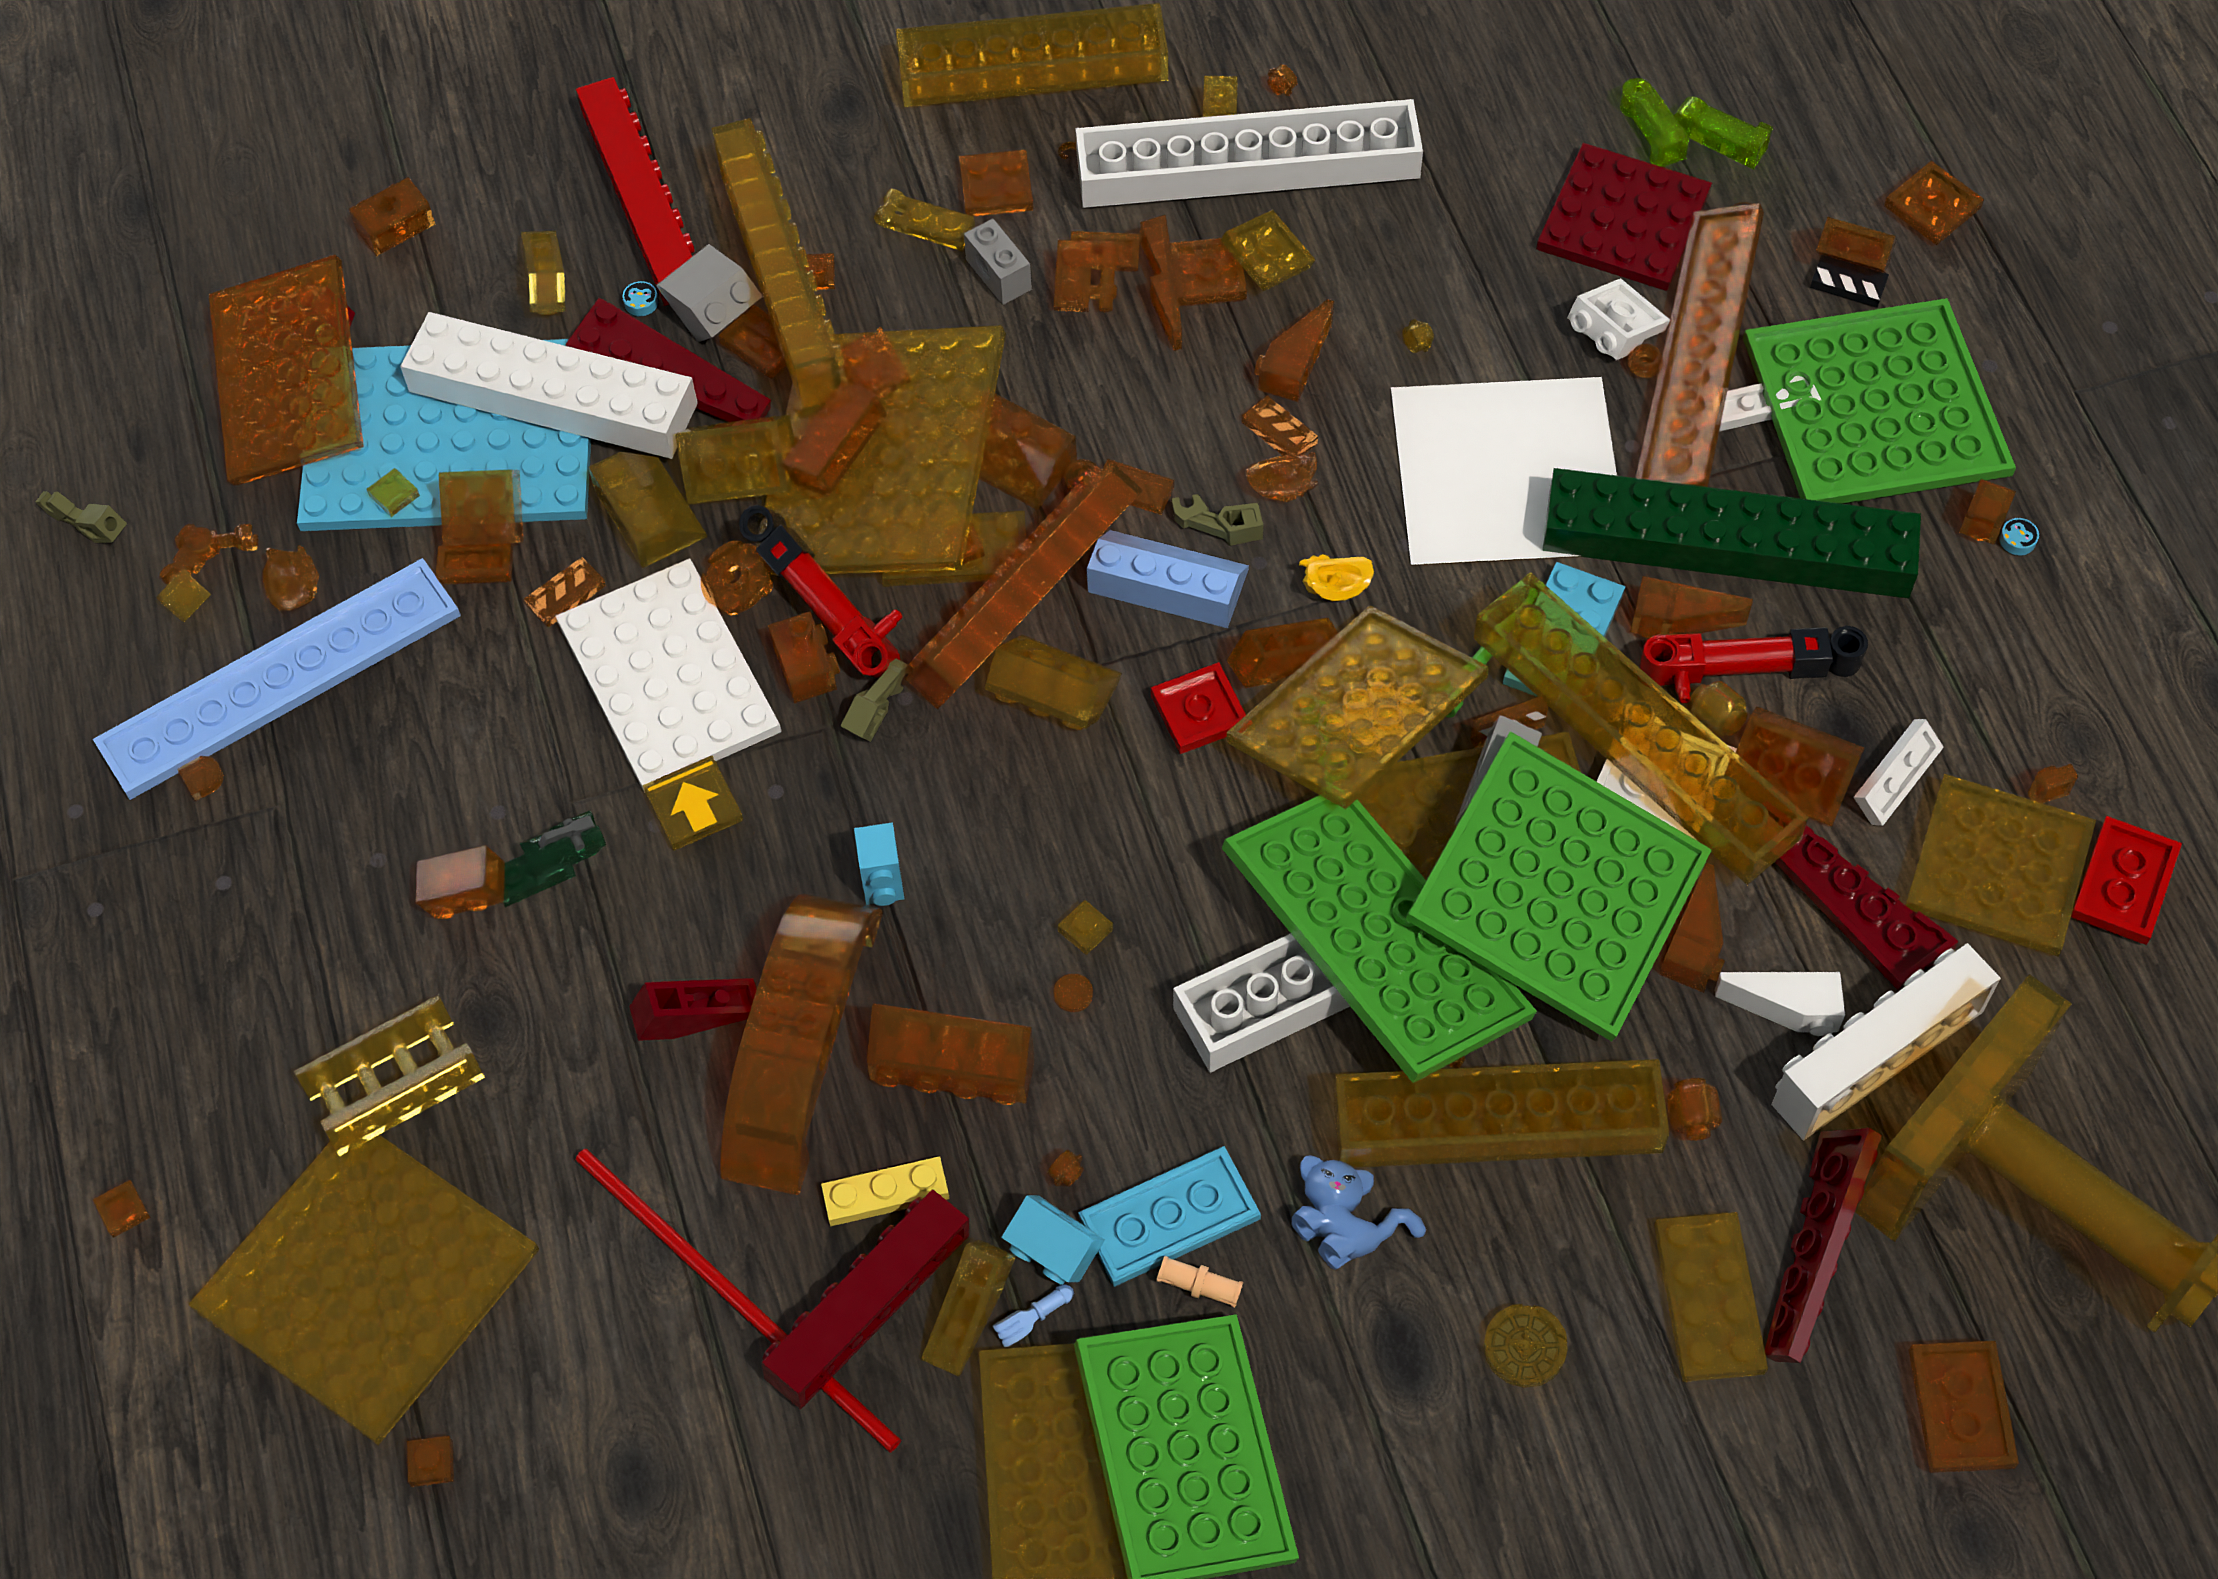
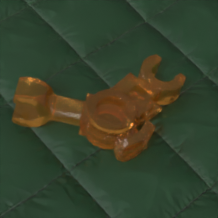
(201, 544)

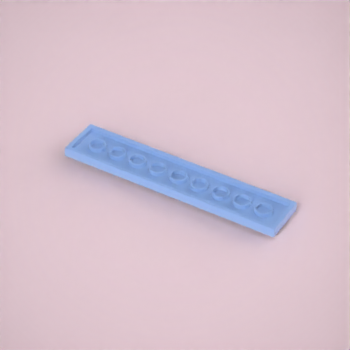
(276, 678)

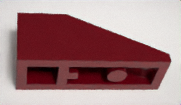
(690, 1006)

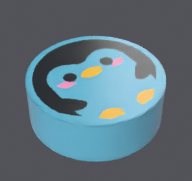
(640, 298)
(2019, 536)

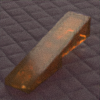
(1163, 291)

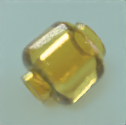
(1719, 708)

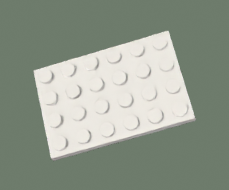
(667, 673)

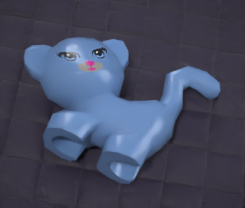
(1335, 1192)

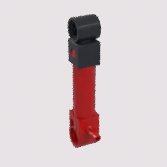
(795, 562)
(1802, 654)

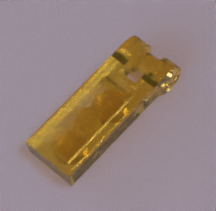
(923, 220)

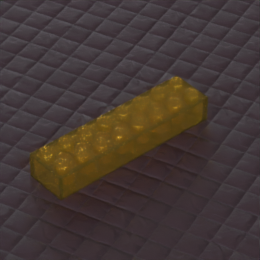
(1032, 54)
(1501, 1113)

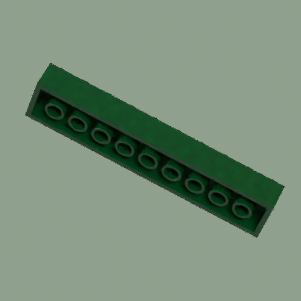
(1733, 533)

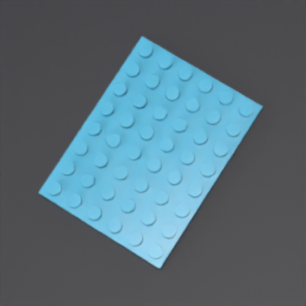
(432, 437)

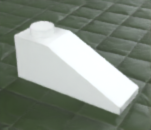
(1792, 999)

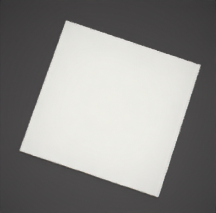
(1484, 462)

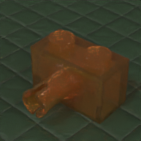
(803, 656)

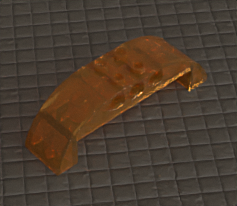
(791, 1040)

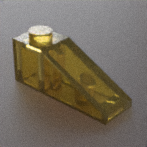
(543, 272)
(968, 1305)

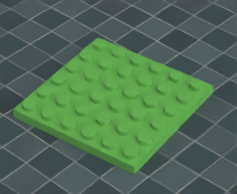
(1894, 404)
(1559, 886)

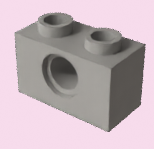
(997, 261)

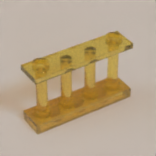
(401, 1099)

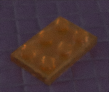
(1963, 1406)

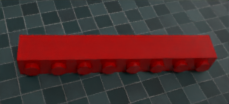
(635, 178)

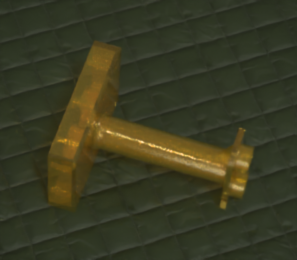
(1974, 1117)

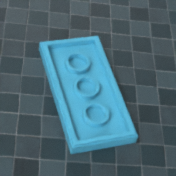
(1170, 1215)

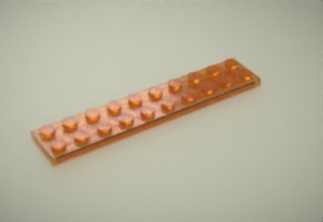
(1700, 346)

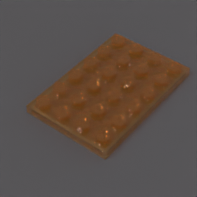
(285, 370)

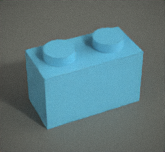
(879, 864)
(1052, 1239)

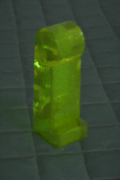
(1655, 121)
(1724, 132)

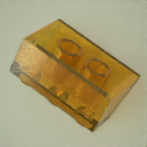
(735, 459)
(645, 506)
(1051, 681)

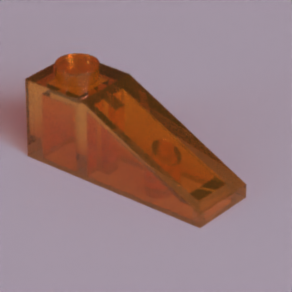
(1294, 354)
(1685, 609)
(1278, 651)
(1698, 939)

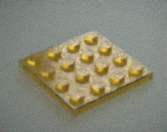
(2001, 864)

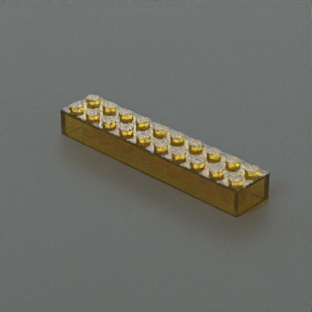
(779, 264)
(1640, 728)

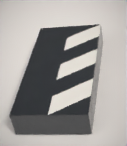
(1849, 281)

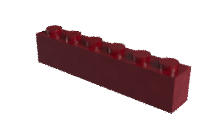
(865, 1298)

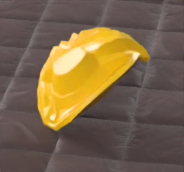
(1338, 577)

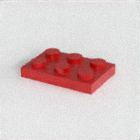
(2126, 880)

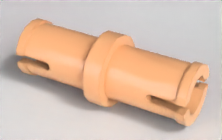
(1199, 1281)

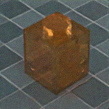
(1987, 512)

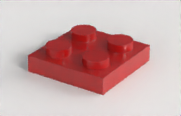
(1198, 707)

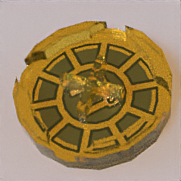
(1525, 1345)

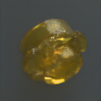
(1418, 336)

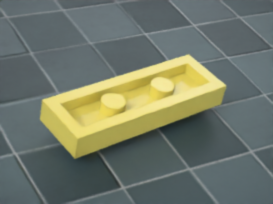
(882, 1190)

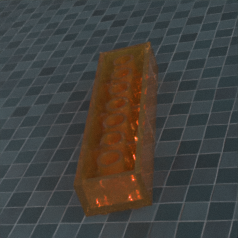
(1021, 583)

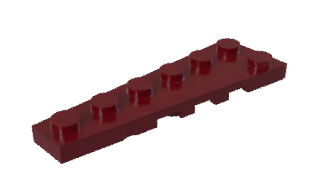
(620, 336)
(1866, 913)
(1839, 1174)

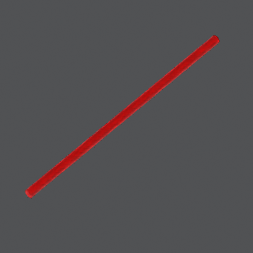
(728, 1291)

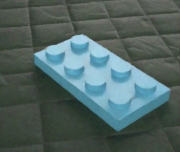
(1587, 595)

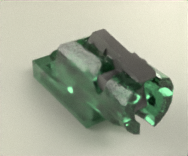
(550, 857)

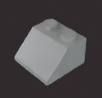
(708, 292)

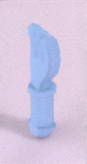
(1021, 1321)

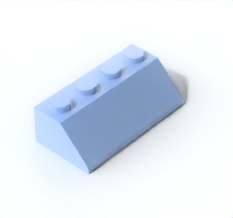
(1165, 578)

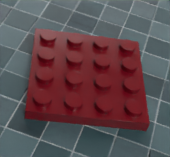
(1623, 216)

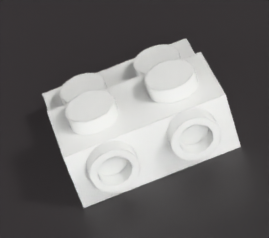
(1616, 318)

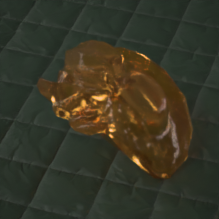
(1283, 476)
(290, 578)

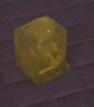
(1220, 96)

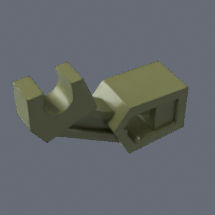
(96, 521)
(1220, 525)
(871, 705)

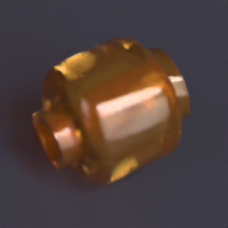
(1694, 1108)

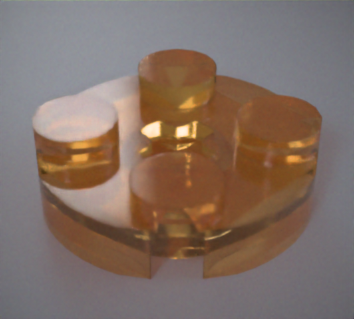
(750, 587)

